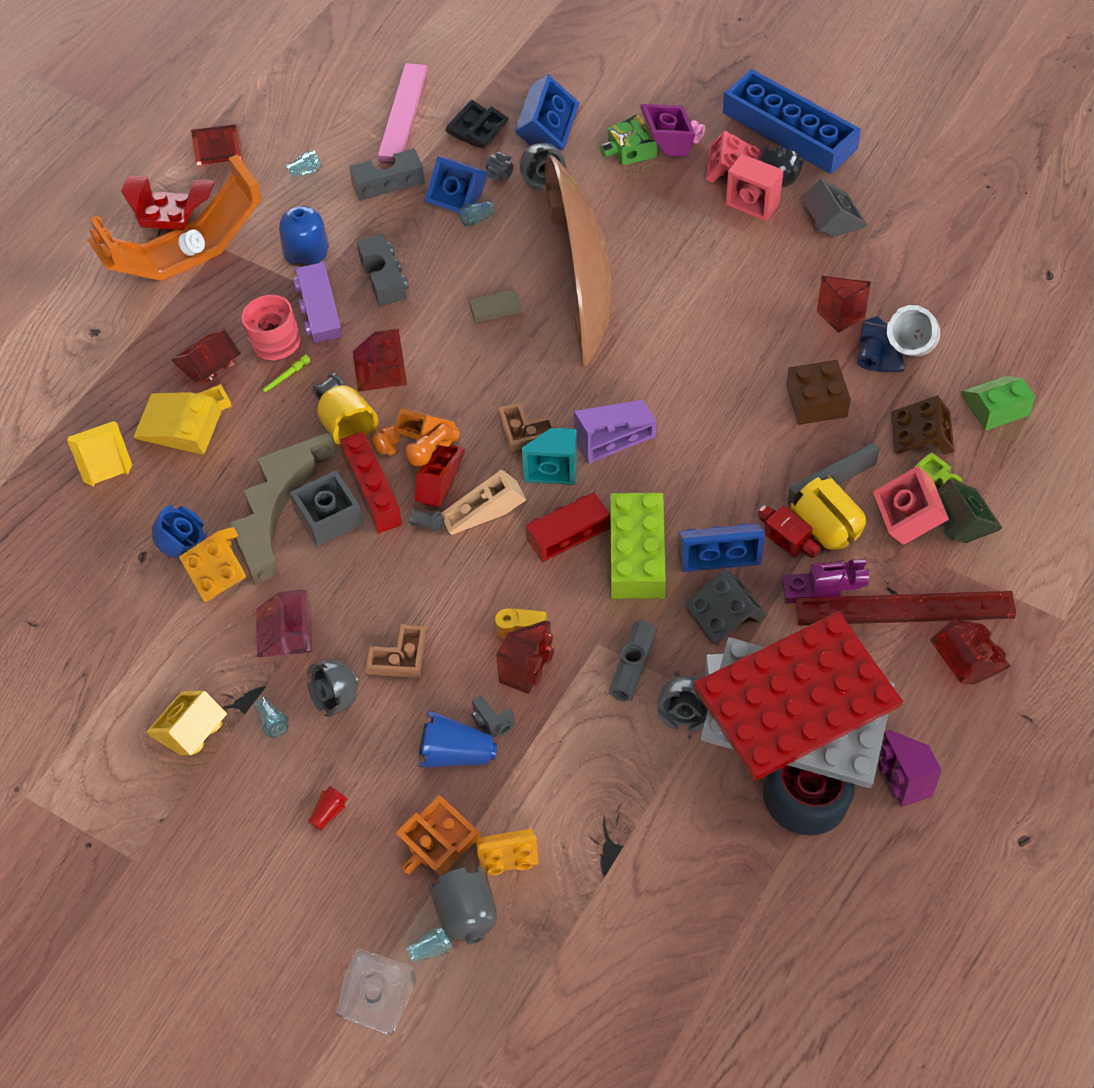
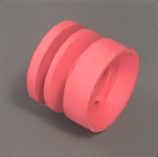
(271, 327)

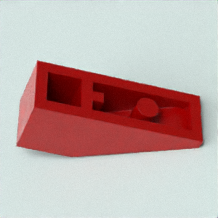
(437, 475)

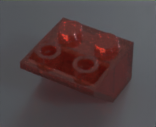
(969, 651)
(524, 655)

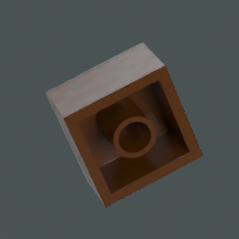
(818, 392)

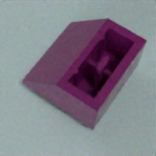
(908, 767)

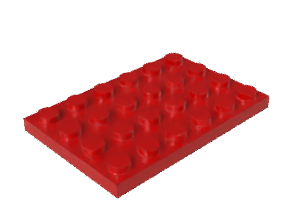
(797, 695)

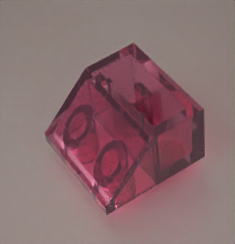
(284, 624)

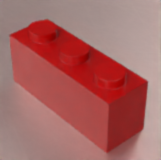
(568, 526)

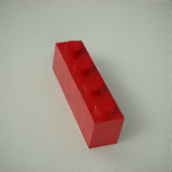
(370, 482)

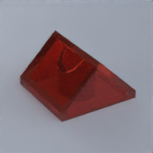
(216, 144)
(843, 301)

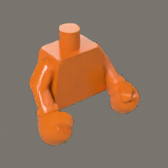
(425, 428)

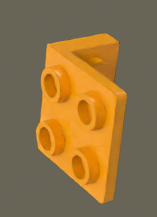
(213, 564)
(507, 851)

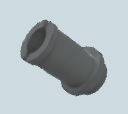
(426, 519)

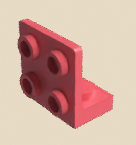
(724, 153)

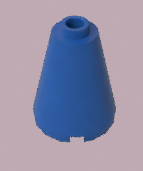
(454, 744)

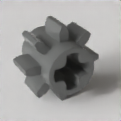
(499, 166)

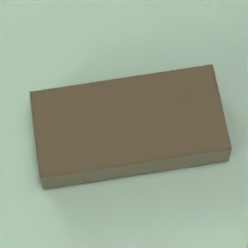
(495, 306)

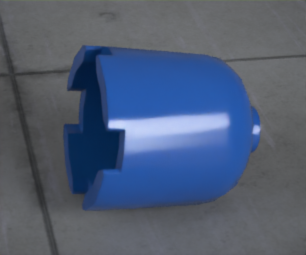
(303, 236)

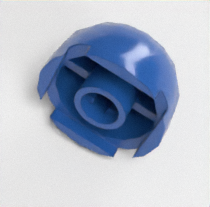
(177, 531)

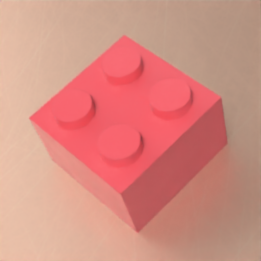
(754, 187)
(910, 505)

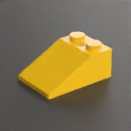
(179, 421)

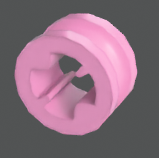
(699, 130)

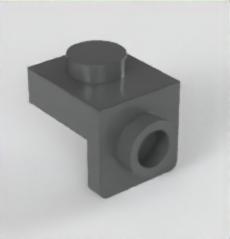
(486, 718)

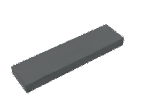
(839, 471)

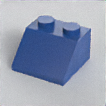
(455, 184)

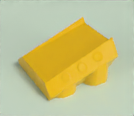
(100, 453)

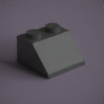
(832, 209)

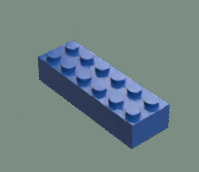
(791, 121)

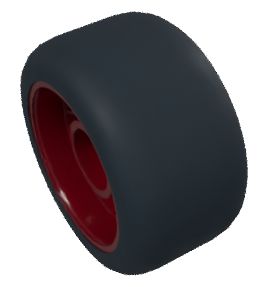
(806, 800)

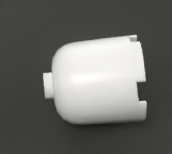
(904, 327)

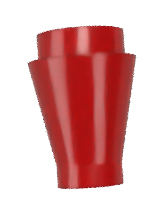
(327, 808)

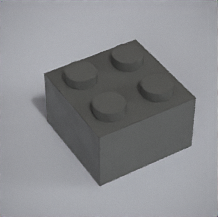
(326, 508)

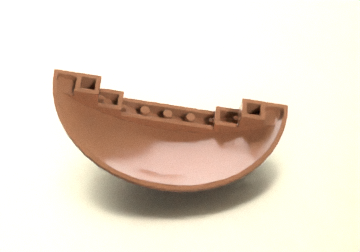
(589, 255)

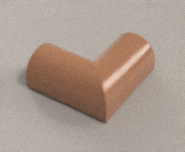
(520, 430)
(399, 661)

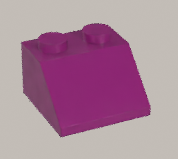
(669, 128)

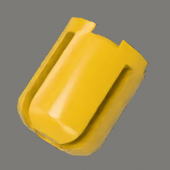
(830, 514)

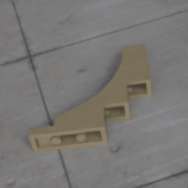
(282, 473)

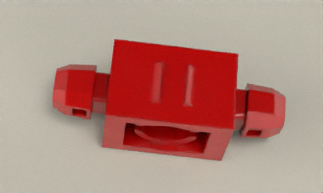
(788, 531)

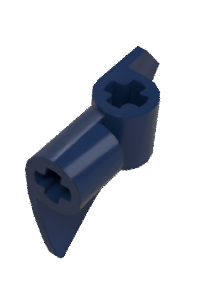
(875, 349)

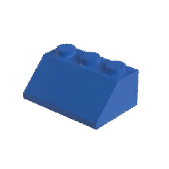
(547, 114)
(720, 547)

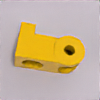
(513, 619)

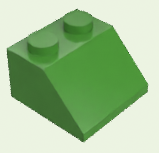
(1000, 401)

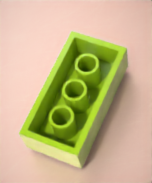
(637, 546)

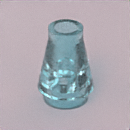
(304, 164)
(475, 212)
(271, 718)
(430, 945)

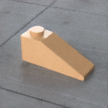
(484, 503)

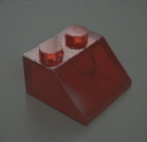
(208, 356)
(380, 361)

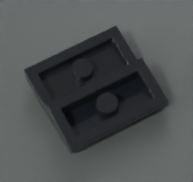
(476, 124)

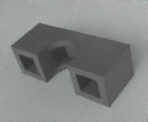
(374, 182)
(387, 283)

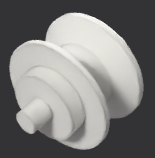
(191, 242)

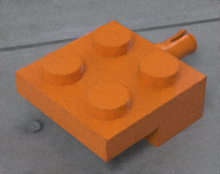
(436, 837)

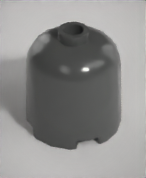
(464, 904)

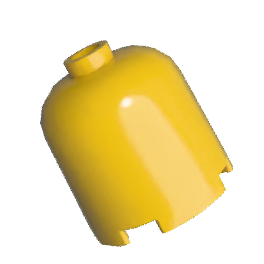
(345, 413)

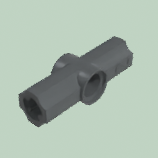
(627, 672)

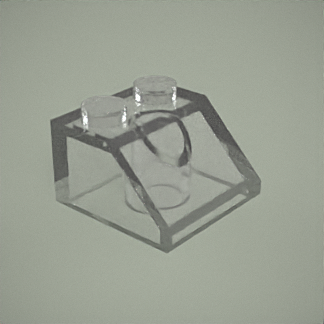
(375, 991)

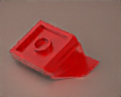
(161, 208)

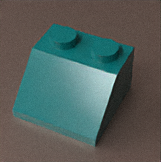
(551, 457)

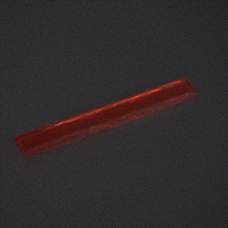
(908, 607)

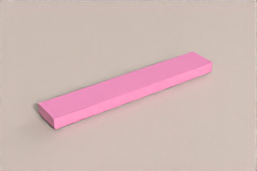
(402, 111)

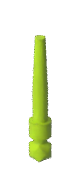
(295, 367)

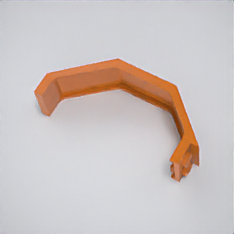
(162, 256)

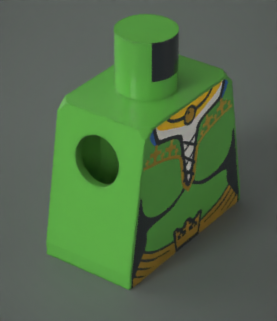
(630, 141)

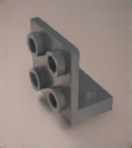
(724, 606)

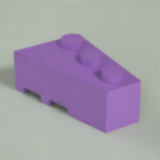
(317, 302)
(613, 428)

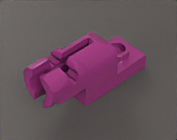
(826, 580)

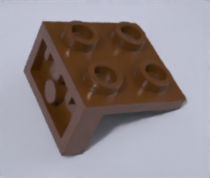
(923, 424)

